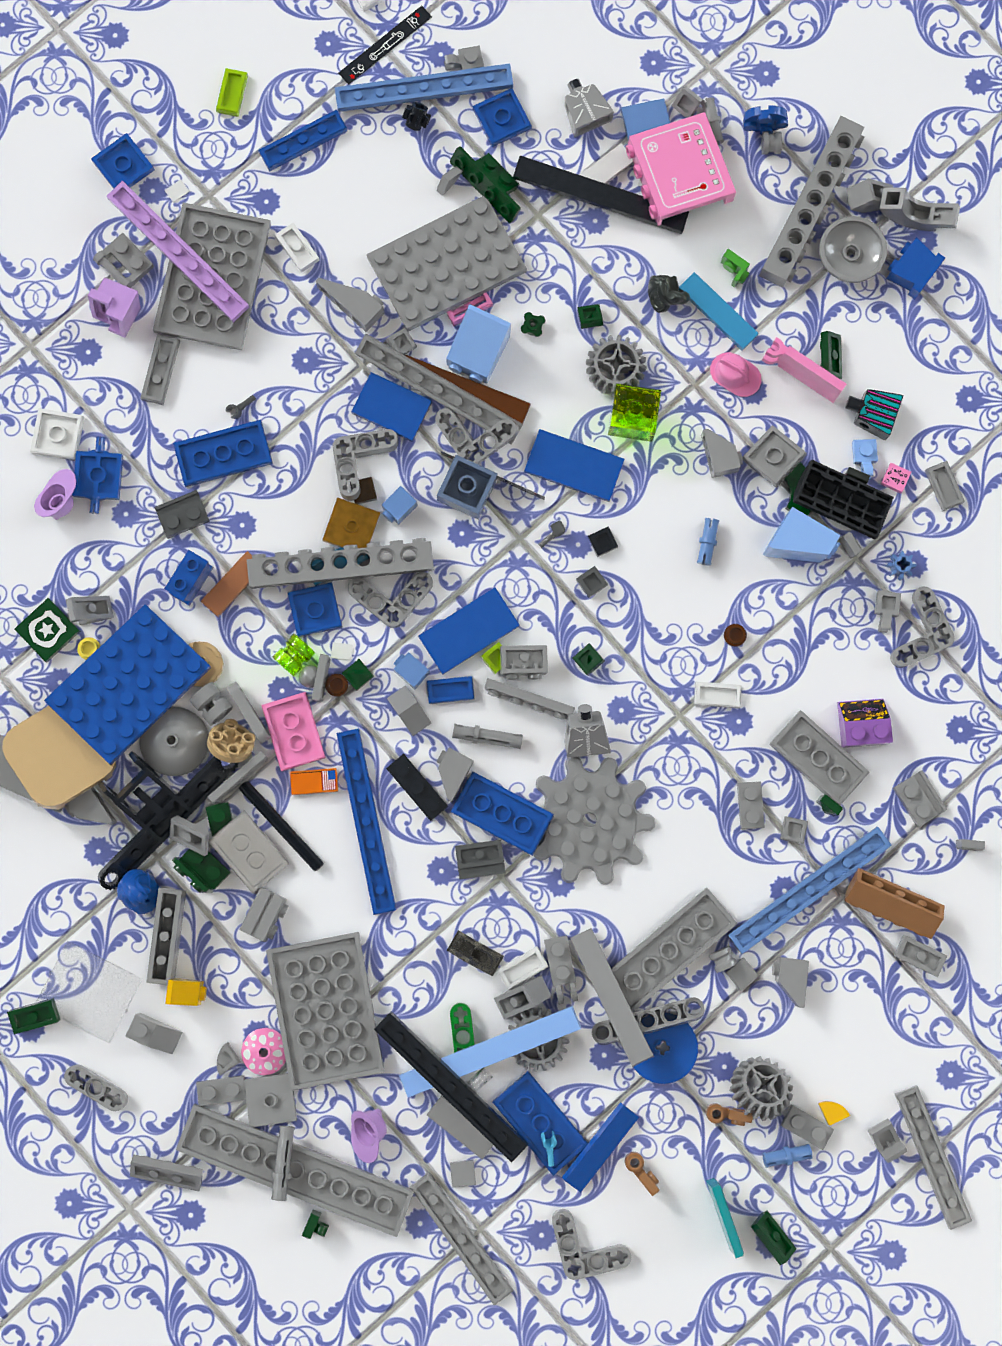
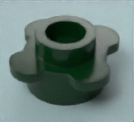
(535, 330)

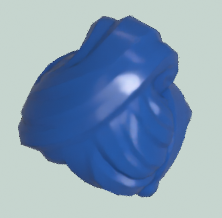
(138, 891)

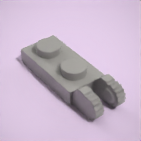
(561, 966)

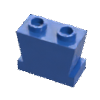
(914, 267)
(189, 577)

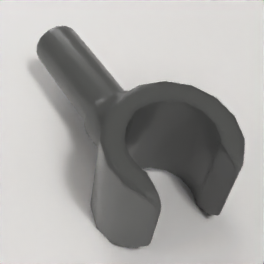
(240, 407)
(558, 530)

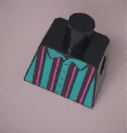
(876, 411)

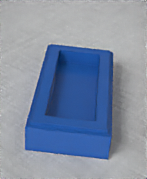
(450, 690)

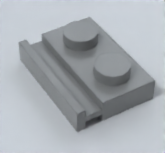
(919, 798)

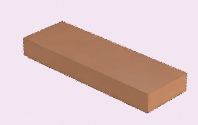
(228, 587)

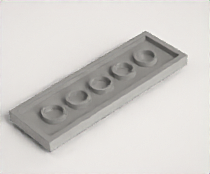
(672, 948)

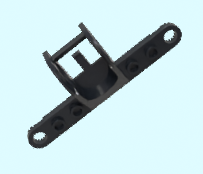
(157, 812)

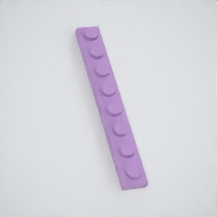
(177, 251)

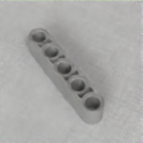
(660, 1021)

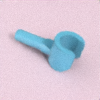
(549, 1144)

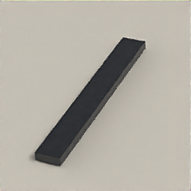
(592, 192)
(451, 1086)

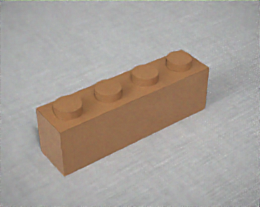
(894, 903)

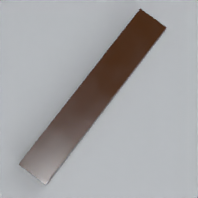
(505, 403)

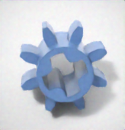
(905, 561)

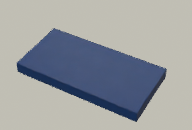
(223, 453)
(574, 465)
(468, 631)
(502, 813)
(534, 1112)

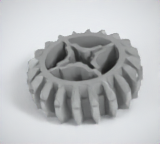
(607, 363)
(541, 1054)
(767, 1101)

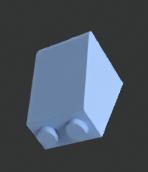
(478, 344)
(802, 539)

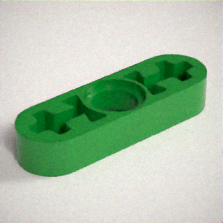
(455, 1020)

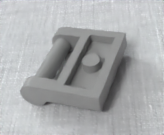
(129, 257)

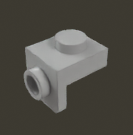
(887, 1141)

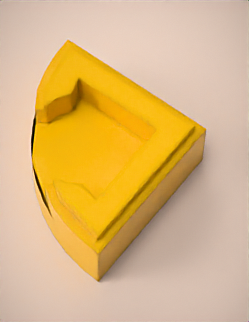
(833, 1112)

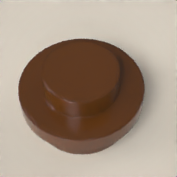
(735, 635)
(336, 685)

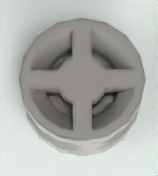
(771, 143)
(723, 959)

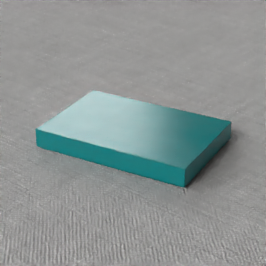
(725, 1218)

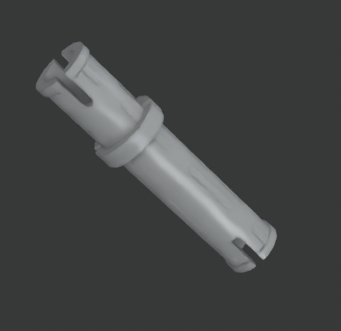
(482, 735)
(282, 1166)

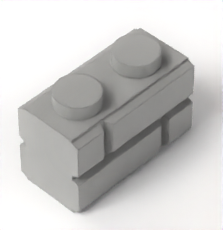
(264, 914)

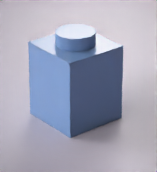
(398, 506)
(410, 670)

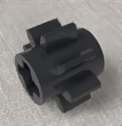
(416, 116)

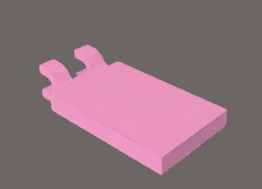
(804, 370)

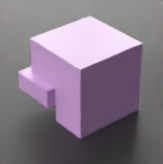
(114, 305)

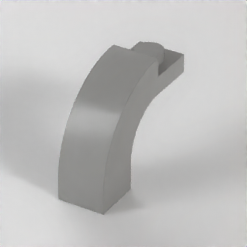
(917, 214)

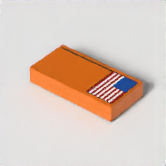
(314, 781)

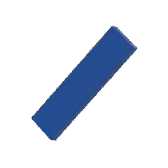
(303, 140)
(600, 1147)

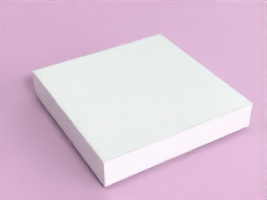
(57, 434)

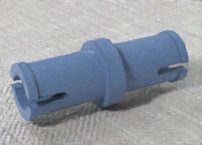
(708, 541)
(787, 1155)

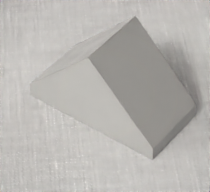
(409, 710)

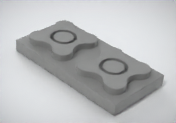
(819, 758)

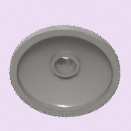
(854, 236)
(188, 748)

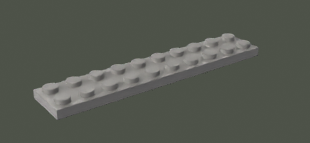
(313, 1175)

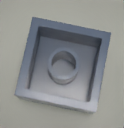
(467, 487)

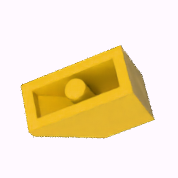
(185, 992)

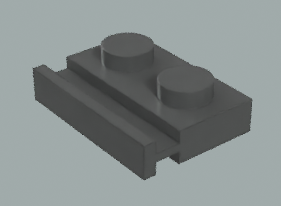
(182, 514)
(480, 859)

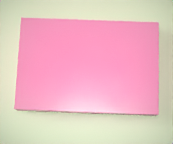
(293, 731)

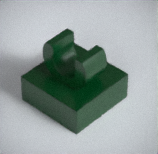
(314, 1225)

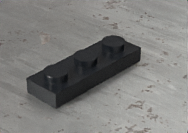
(417, 787)

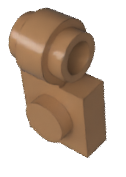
(735, 1115)
(647, 1179)

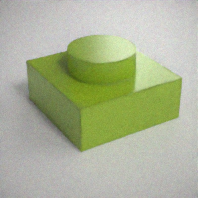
(492, 658)

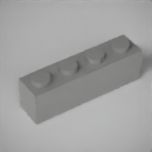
(166, 935)

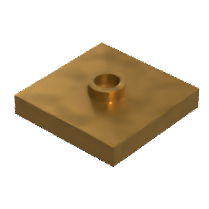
(350, 524)

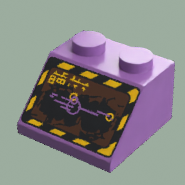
(864, 723)

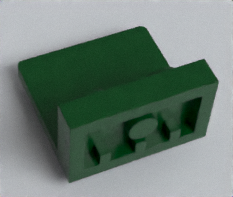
(204, 871)

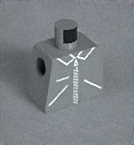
(586, 108)
(586, 733)

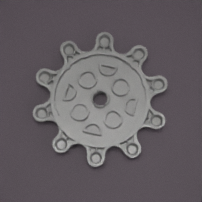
(615, 823)

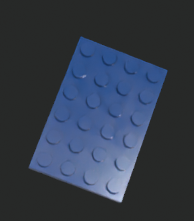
(127, 684)

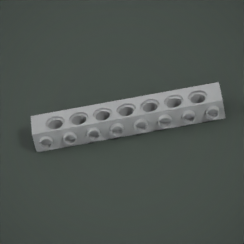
(844, 132)
(259, 579)

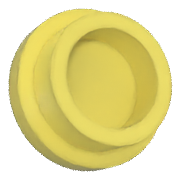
(87, 647)

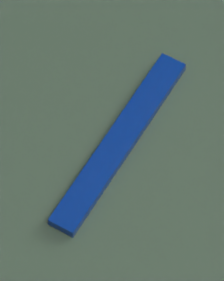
(366, 821)

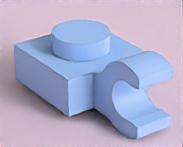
(865, 454)

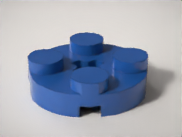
(765, 120)

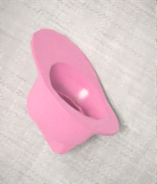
(735, 374)

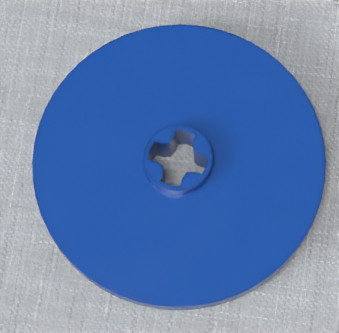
(675, 1062)

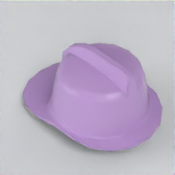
(57, 497)
(366, 1133)

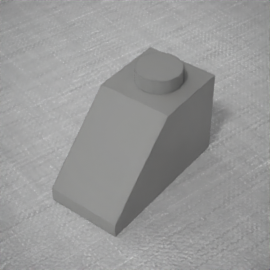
(866, 195)
(720, 454)
(453, 770)
(90, 807)
(792, 978)
(522, 997)
(153, 1033)

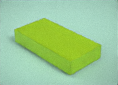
(231, 92)

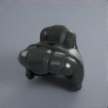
(664, 292)

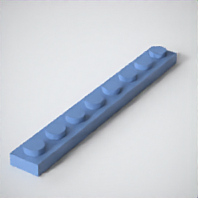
(424, 87)
(809, 890)

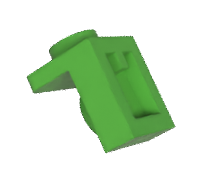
(734, 263)

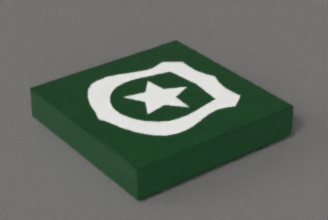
(47, 630)

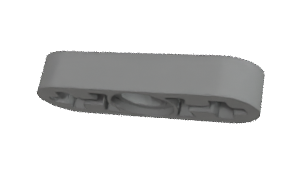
(248, 712)
(84, 1072)

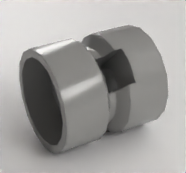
(205, 698)

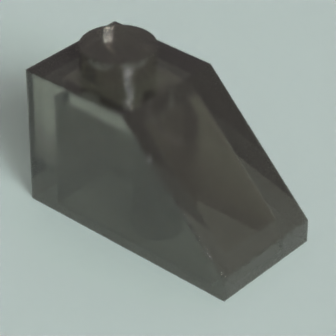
(475, 953)

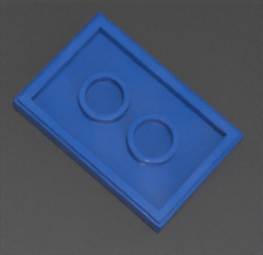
(391, 406)

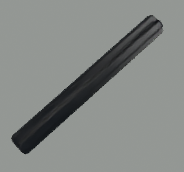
(281, 826)

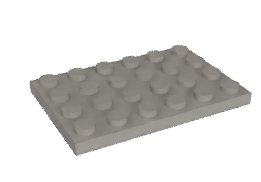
(235, 251)
(446, 263)
(325, 1011)

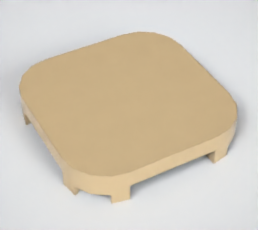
(53, 760)

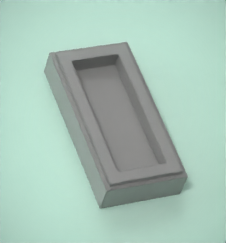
(944, 486)

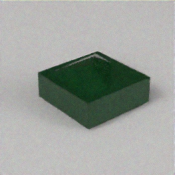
(590, 316)
(588, 659)
(357, 674)
(829, 806)

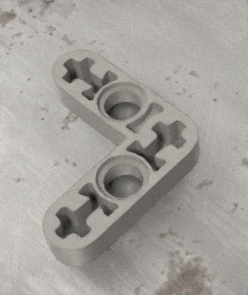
(469, 443)
(354, 451)
(396, 605)
(931, 637)
(584, 1258)

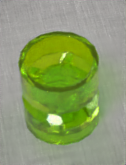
(294, 646)

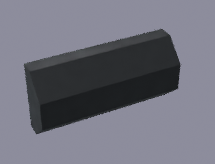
(842, 499)

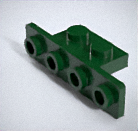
(489, 180)

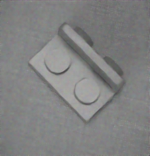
(523, 661)

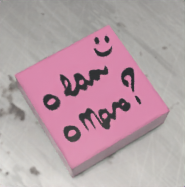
(895, 478)

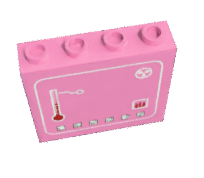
(680, 167)

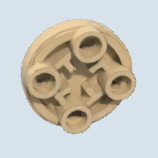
(230, 742)

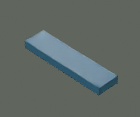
(719, 312)

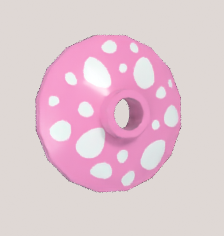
(267, 1039)

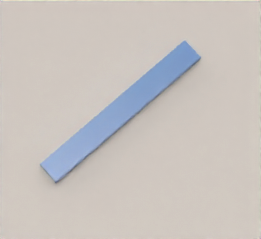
(499, 1047)

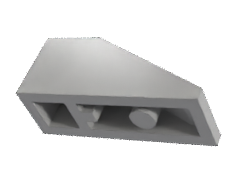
(355, 303)

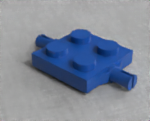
(98, 475)

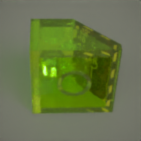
(634, 412)

